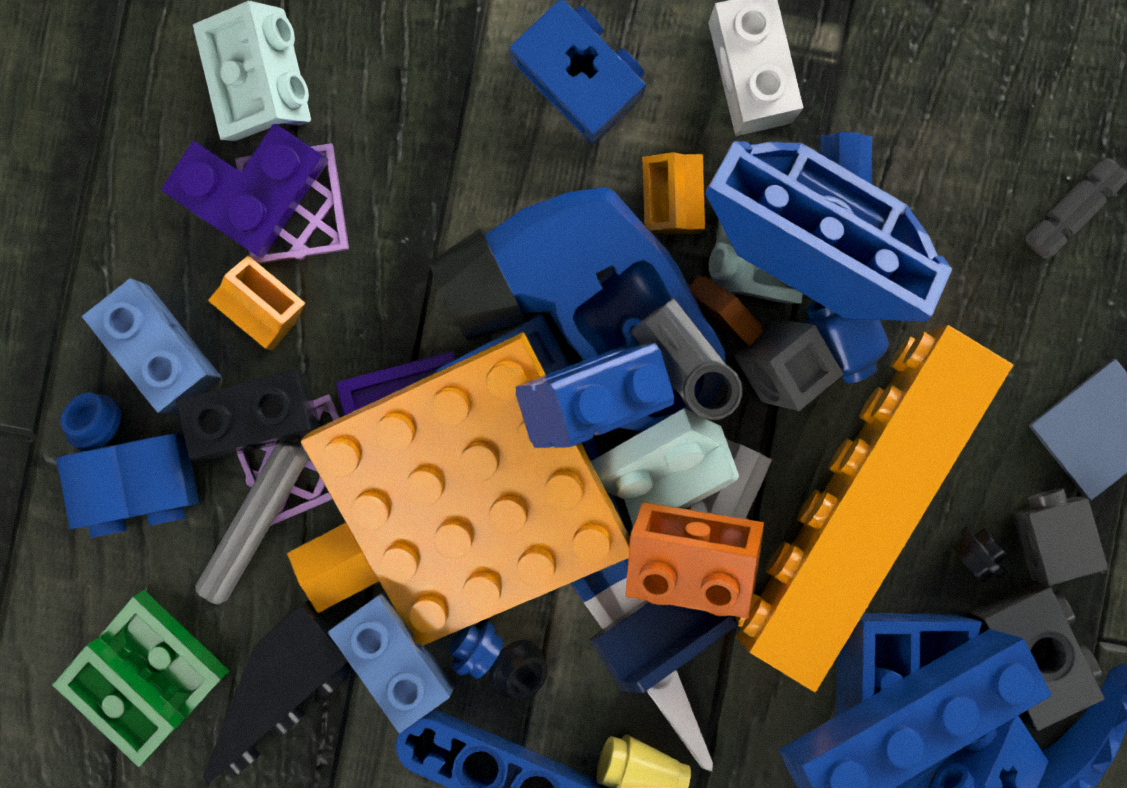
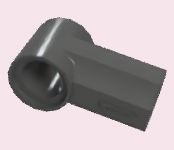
(687, 358)

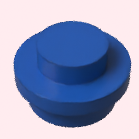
(90, 421)
(475, 649)

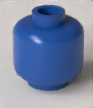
(853, 342)

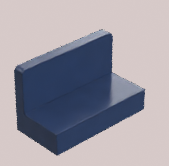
(655, 642)

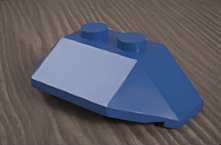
(827, 232)

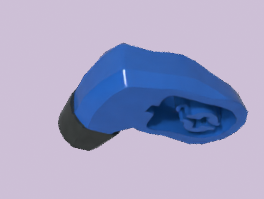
(583, 264)

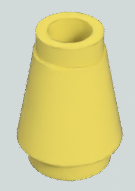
(638, 765)

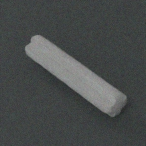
(251, 522)

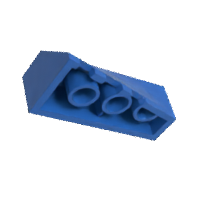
(921, 719)

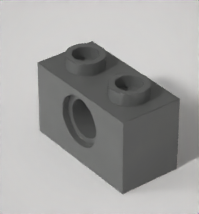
(1070, 670)

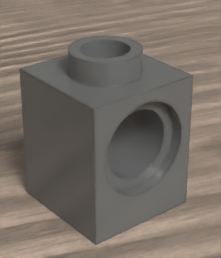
(788, 364)
(1059, 538)

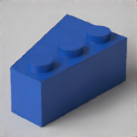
(892, 647)

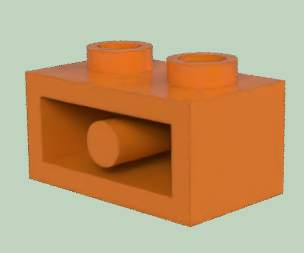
(694, 560)

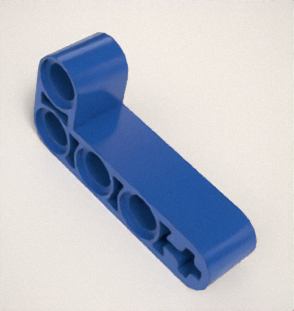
(513, 760)

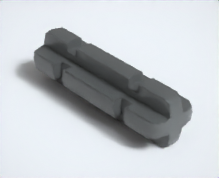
(1076, 208)

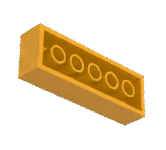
(871, 502)

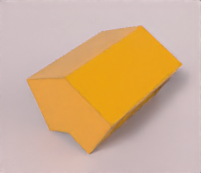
(674, 193)
(257, 303)
(331, 568)

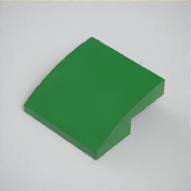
(141, 678)

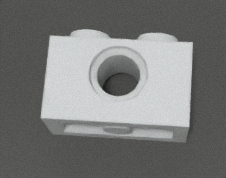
(755, 64)

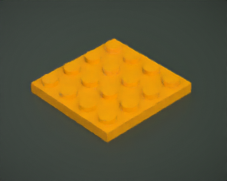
(459, 498)

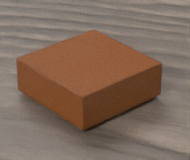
(725, 310)

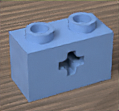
(151, 346)
(395, 670)

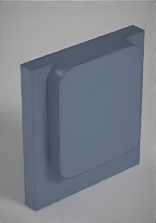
(1089, 430)

